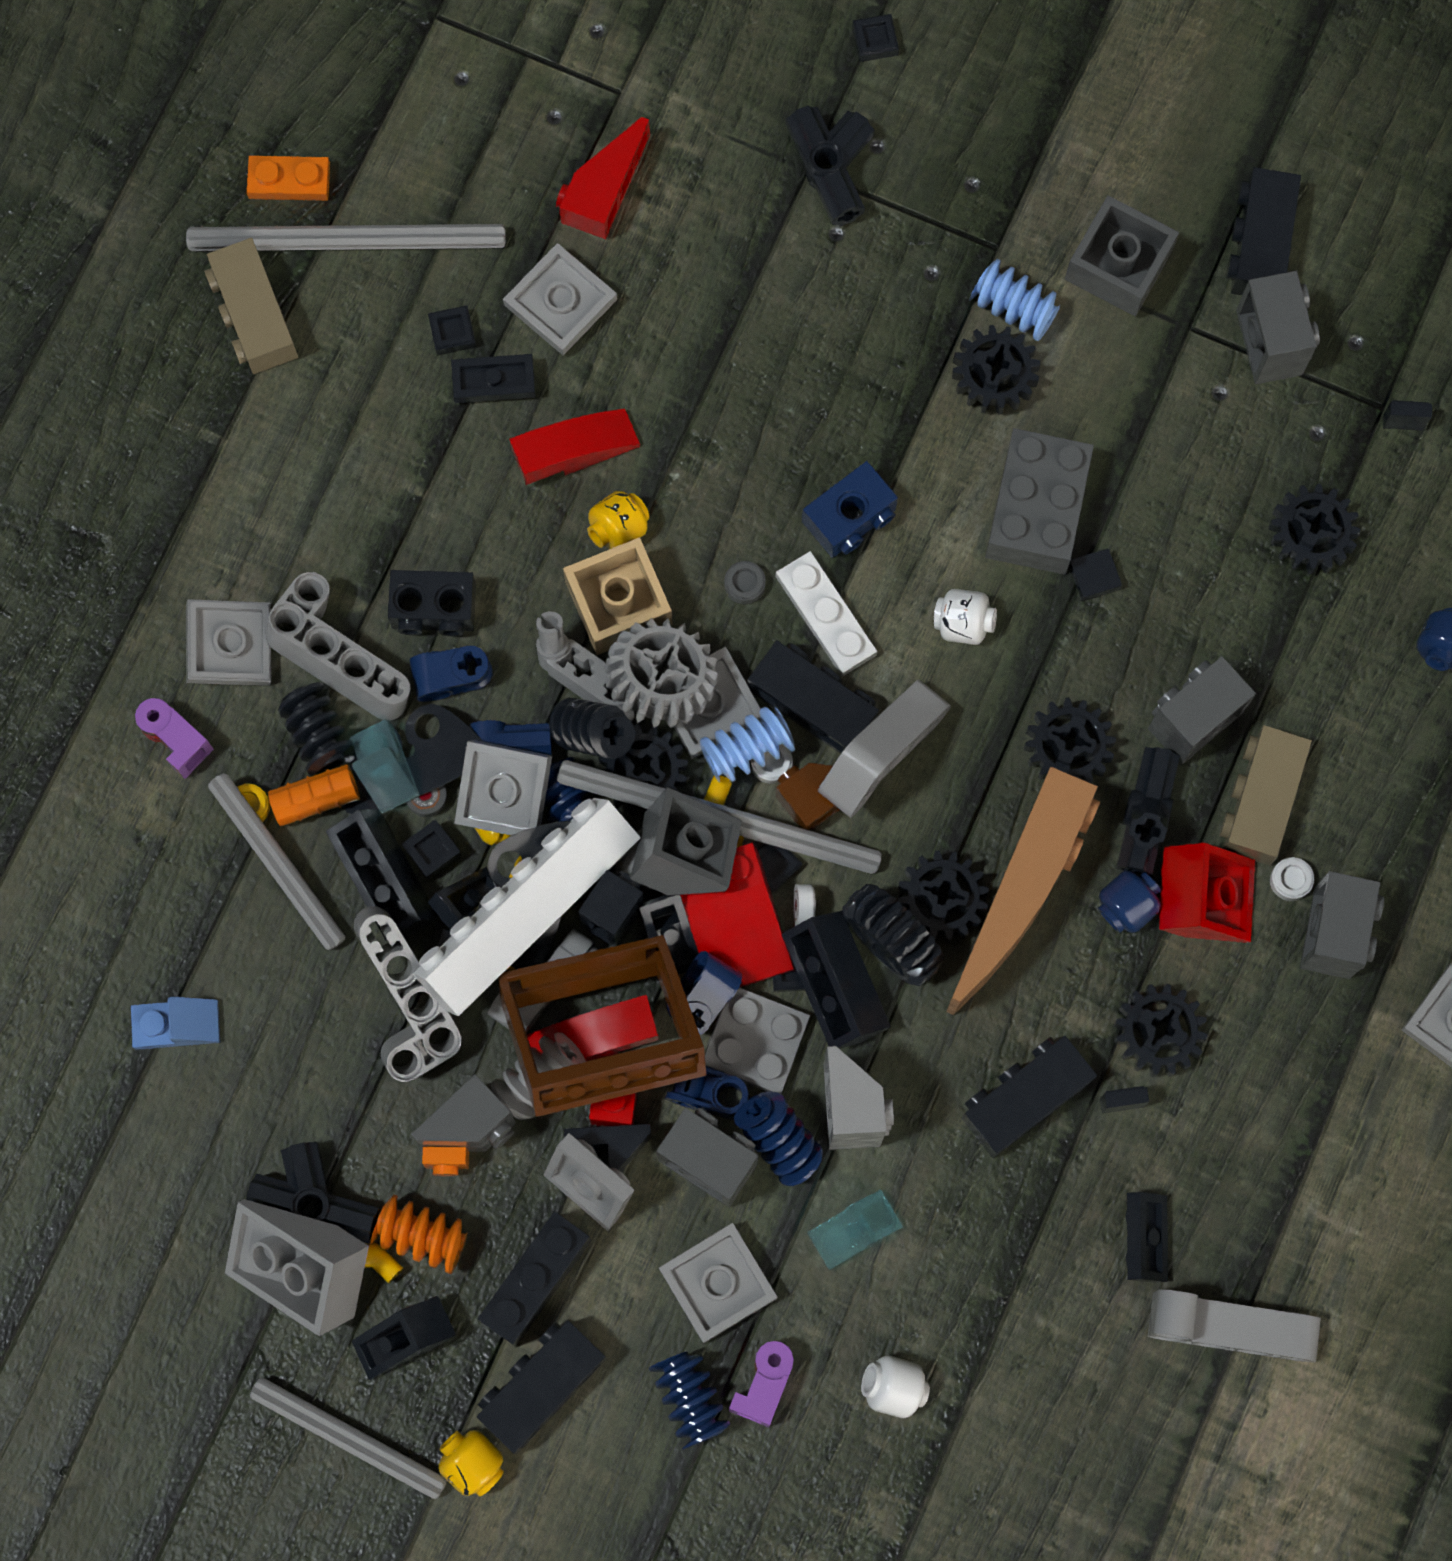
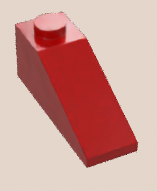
(602, 182)

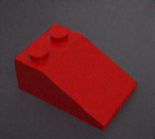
(741, 922)

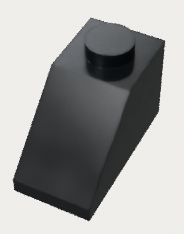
(403, 1337)

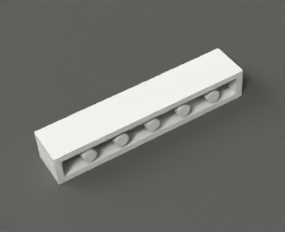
(525, 905)

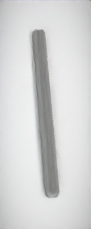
(350, 237)
(752, 826)

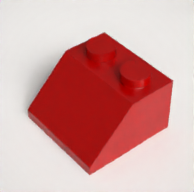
(1207, 893)

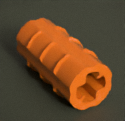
(313, 795)

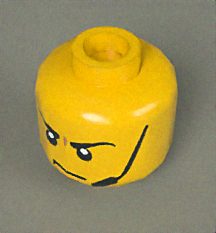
(617, 520)
(471, 1462)

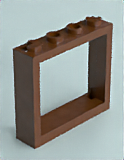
(614, 1074)

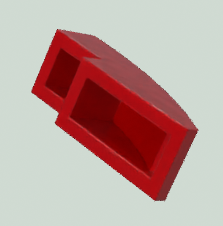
(573, 444)
(605, 1029)

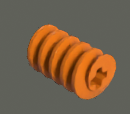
(420, 1234)

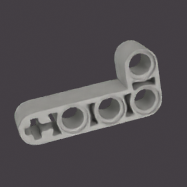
(343, 654)
(882, 747)
(402, 986)
(1233, 1327)

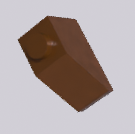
(801, 797)

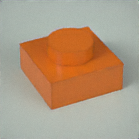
(445, 1160)

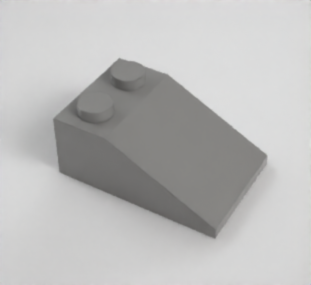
(297, 1264)

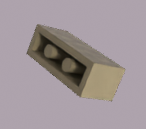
(250, 306)
(1265, 794)

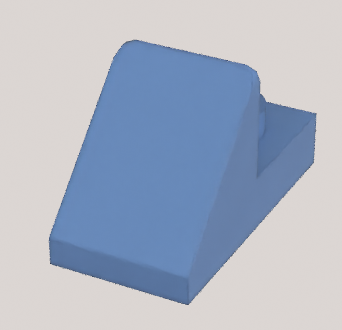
(175, 1023)

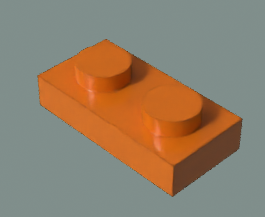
(288, 178)

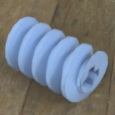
(1015, 299)
(747, 743)

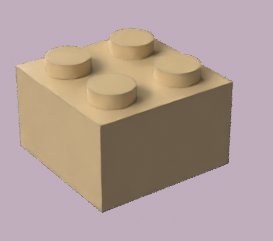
(616, 592)

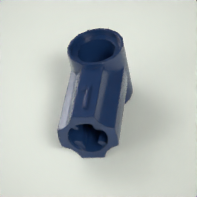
(524, 737)

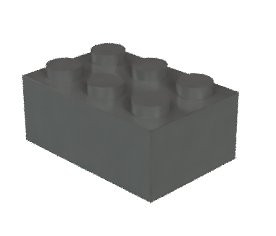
(1039, 501)

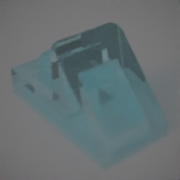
(383, 766)
(854, 1229)

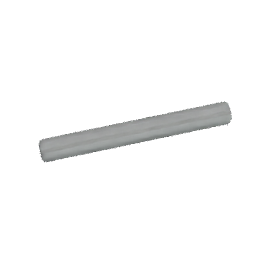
(276, 861)
(348, 1438)

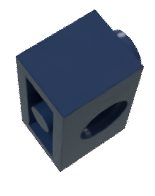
(860, 489)

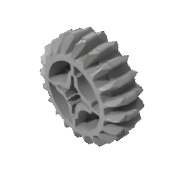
(682, 687)

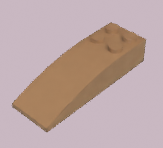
(1043, 850)

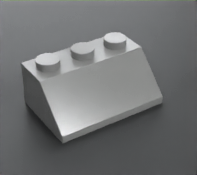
(854, 1104)

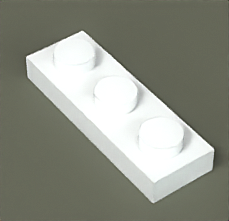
(826, 614)

